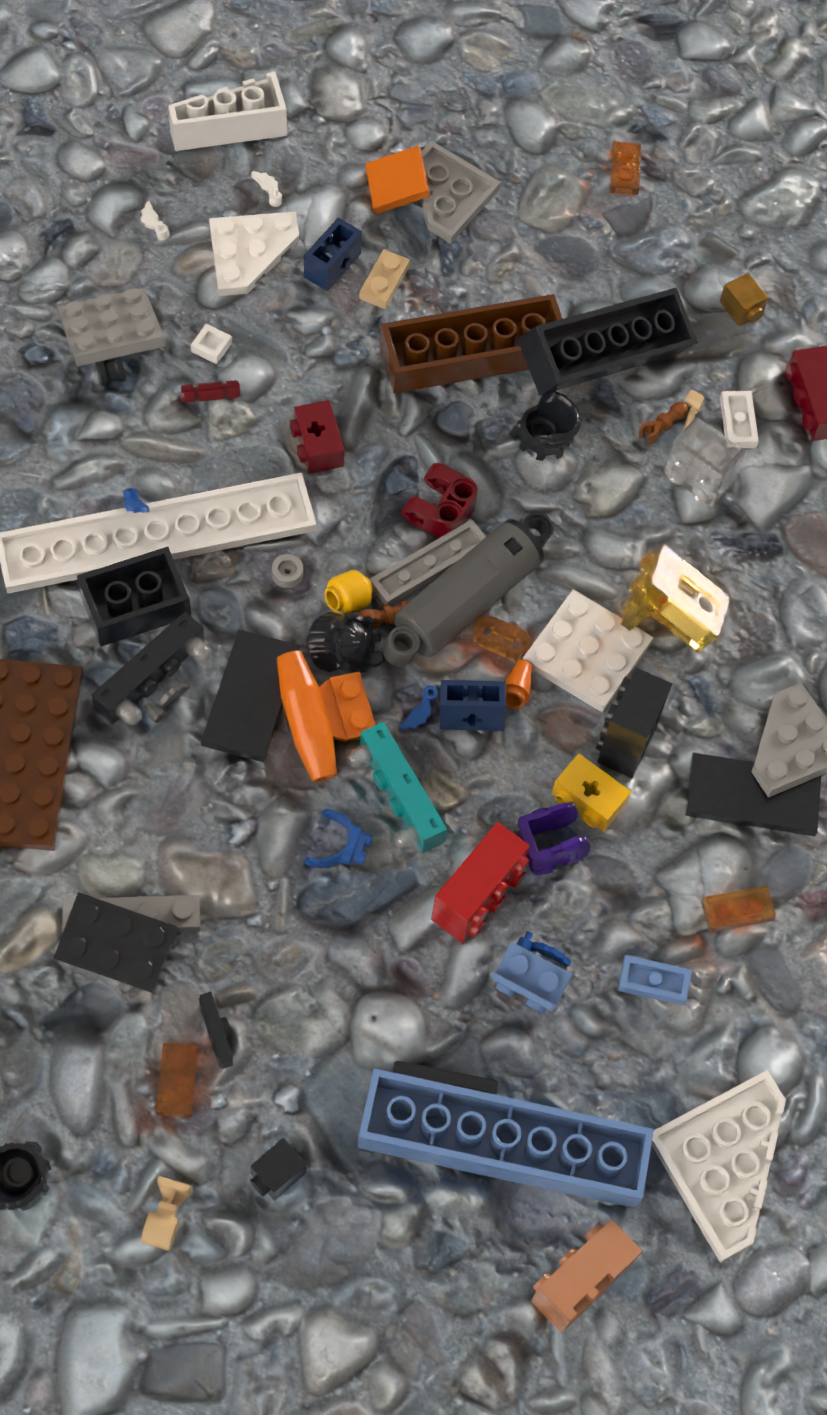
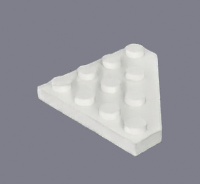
(723, 1160)

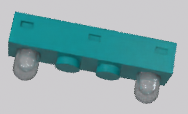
(403, 788)

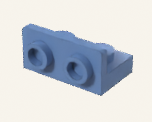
(531, 977)

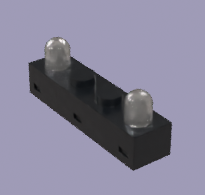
(149, 667)

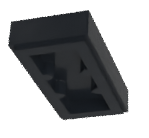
(217, 1029)

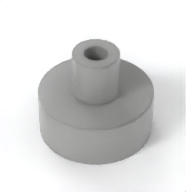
(287, 571)

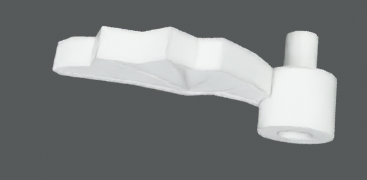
(151, 220)

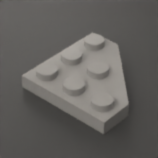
(455, 190)
(791, 742)

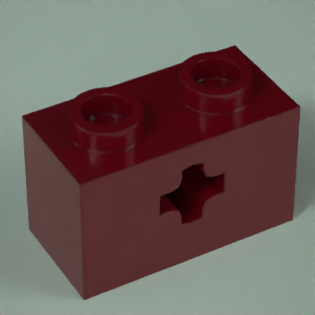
(318, 437)

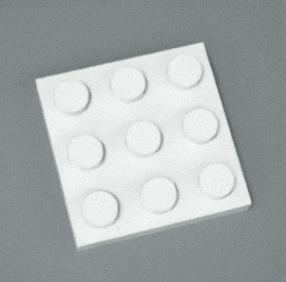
(587, 650)

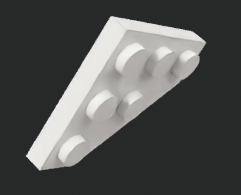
(249, 248)

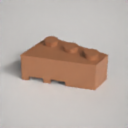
(584, 1274)

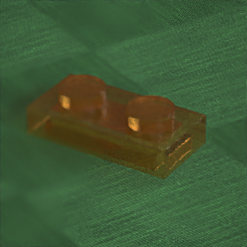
(625, 168)
(738, 909)
(177, 1080)

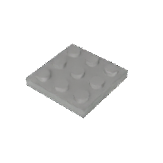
(111, 326)

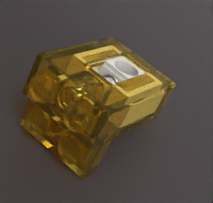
(676, 598)

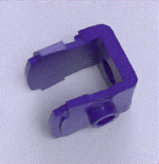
(547, 819)

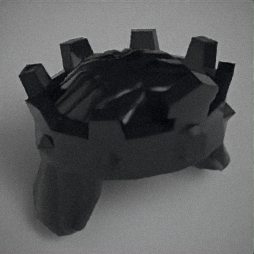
(548, 426)
(343, 642)
(22, 1175)

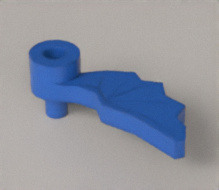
(421, 712)
(543, 949)

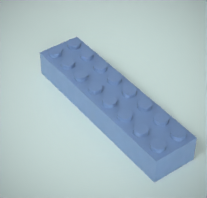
(506, 1138)

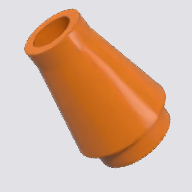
(518, 684)

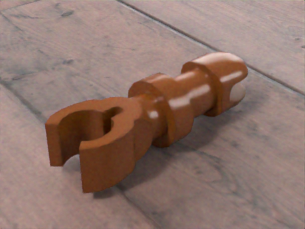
(663, 422)
(385, 615)

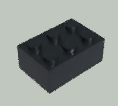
(133, 596)
(632, 721)
(116, 943)

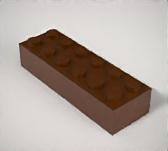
(462, 343)

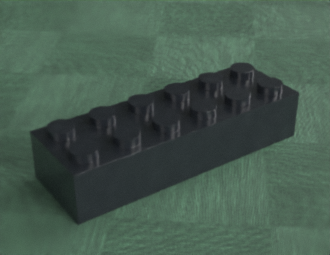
(607, 341)

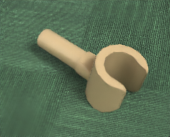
(694, 402)

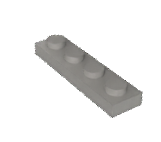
(425, 564)
(176, 910)

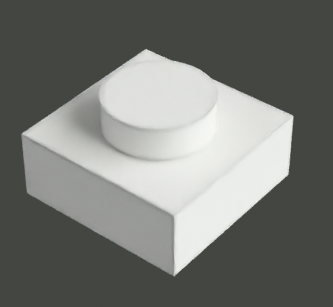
(211, 343)

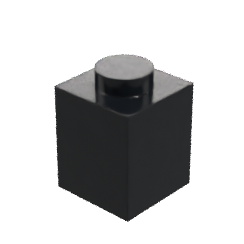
(277, 1170)

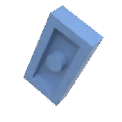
(654, 980)

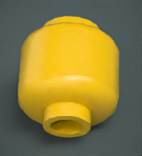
(348, 592)

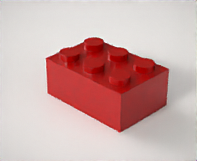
(481, 883)

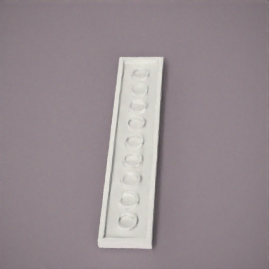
(185, 524)

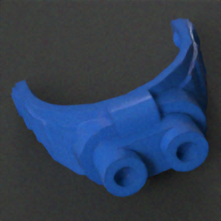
(353, 850)

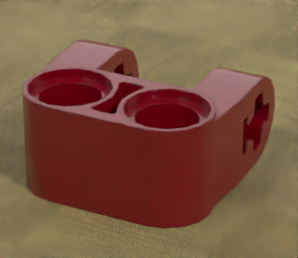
(451, 485)

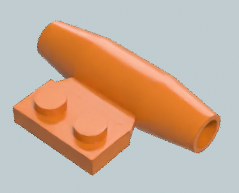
(321, 713)

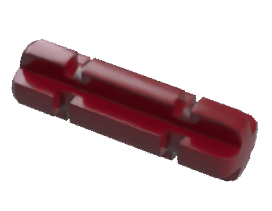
(210, 391)

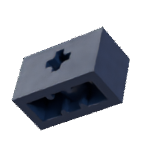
(332, 254)
(472, 705)

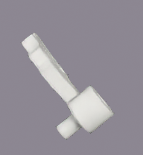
(269, 184)

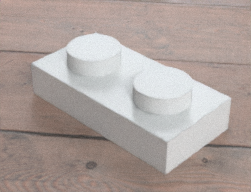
(739, 418)

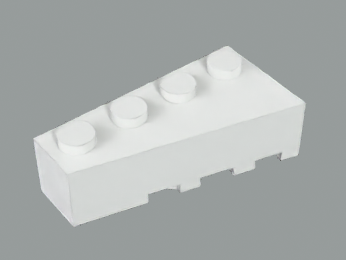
(230, 115)

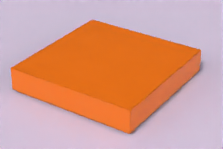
(397, 179)

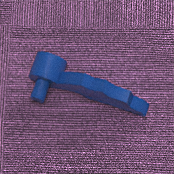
(133, 503)

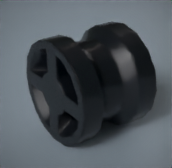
(110, 370)

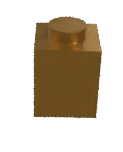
(744, 299)

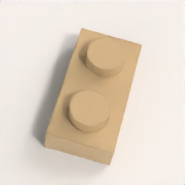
(384, 279)

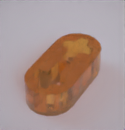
(501, 637)

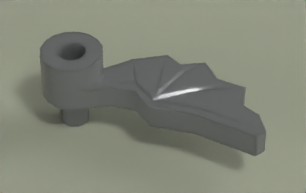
(156, 712)

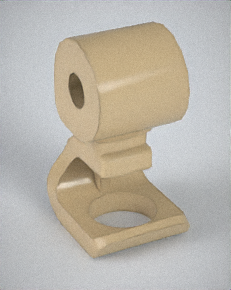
(162, 1224)

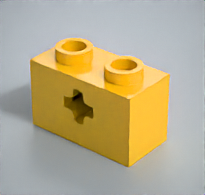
(606, 797)

